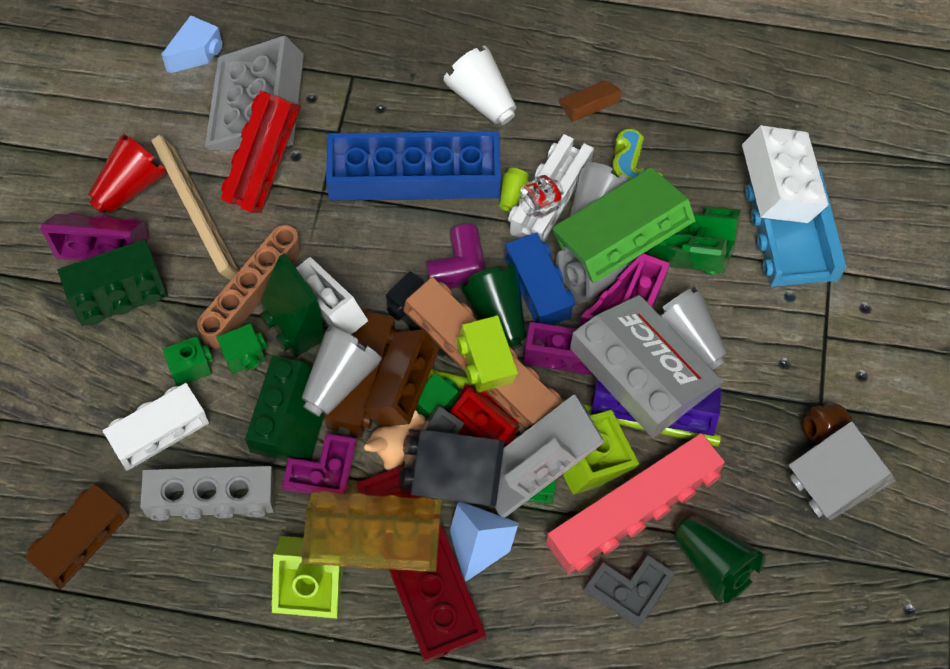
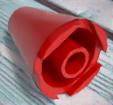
(124, 175)

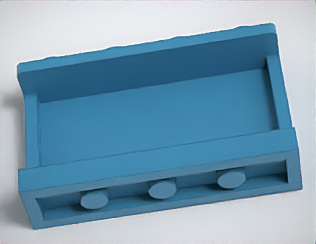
(798, 250)

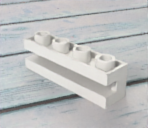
(563, 165)

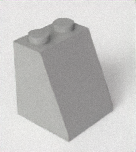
(840, 472)

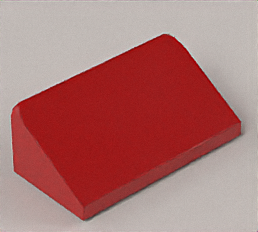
(484, 416)

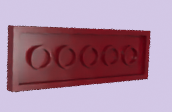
(433, 602)

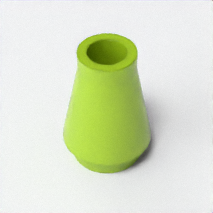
(511, 186)

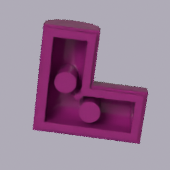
(466, 258)
(327, 475)

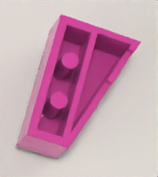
(641, 278)

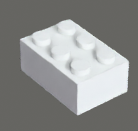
(784, 174)

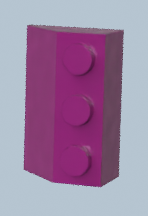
(85, 237)

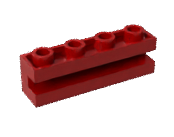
(260, 151)

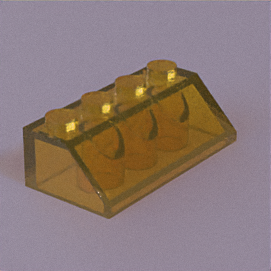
(372, 531)

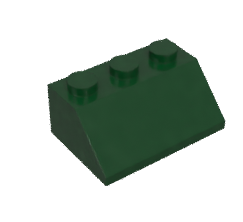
(279, 421)

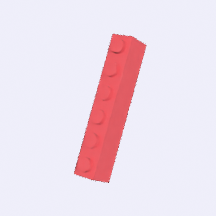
(634, 504)

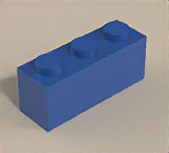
(540, 280)

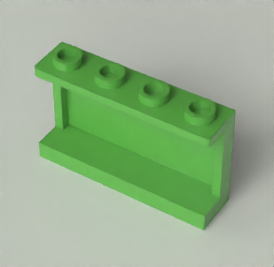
(624, 223)

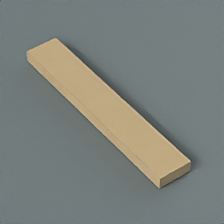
(196, 207)

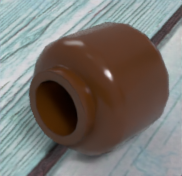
(824, 421)

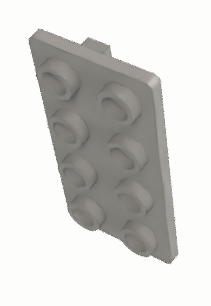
(545, 453)

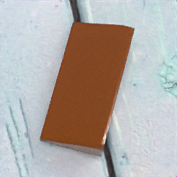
(590, 100)

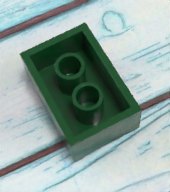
(112, 283)

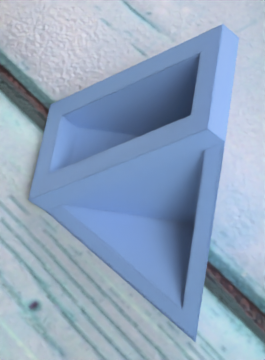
(480, 538)

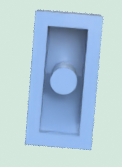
(192, 45)

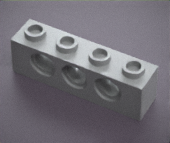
(194, 482)

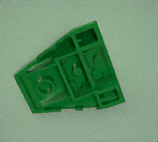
(704, 243)

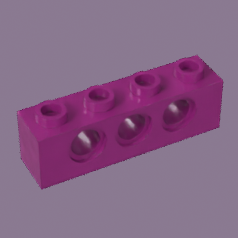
(550, 348)

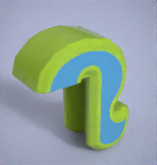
(627, 153)

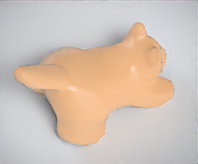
(389, 441)

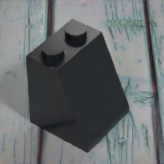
(451, 467)

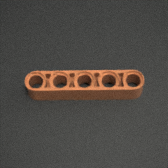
(247, 298)

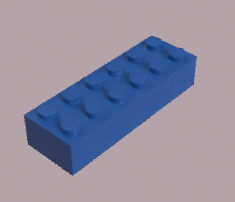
(413, 165)

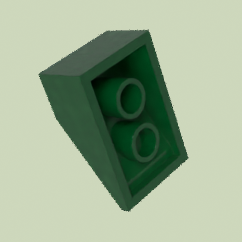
(291, 309)

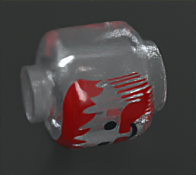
(541, 196)

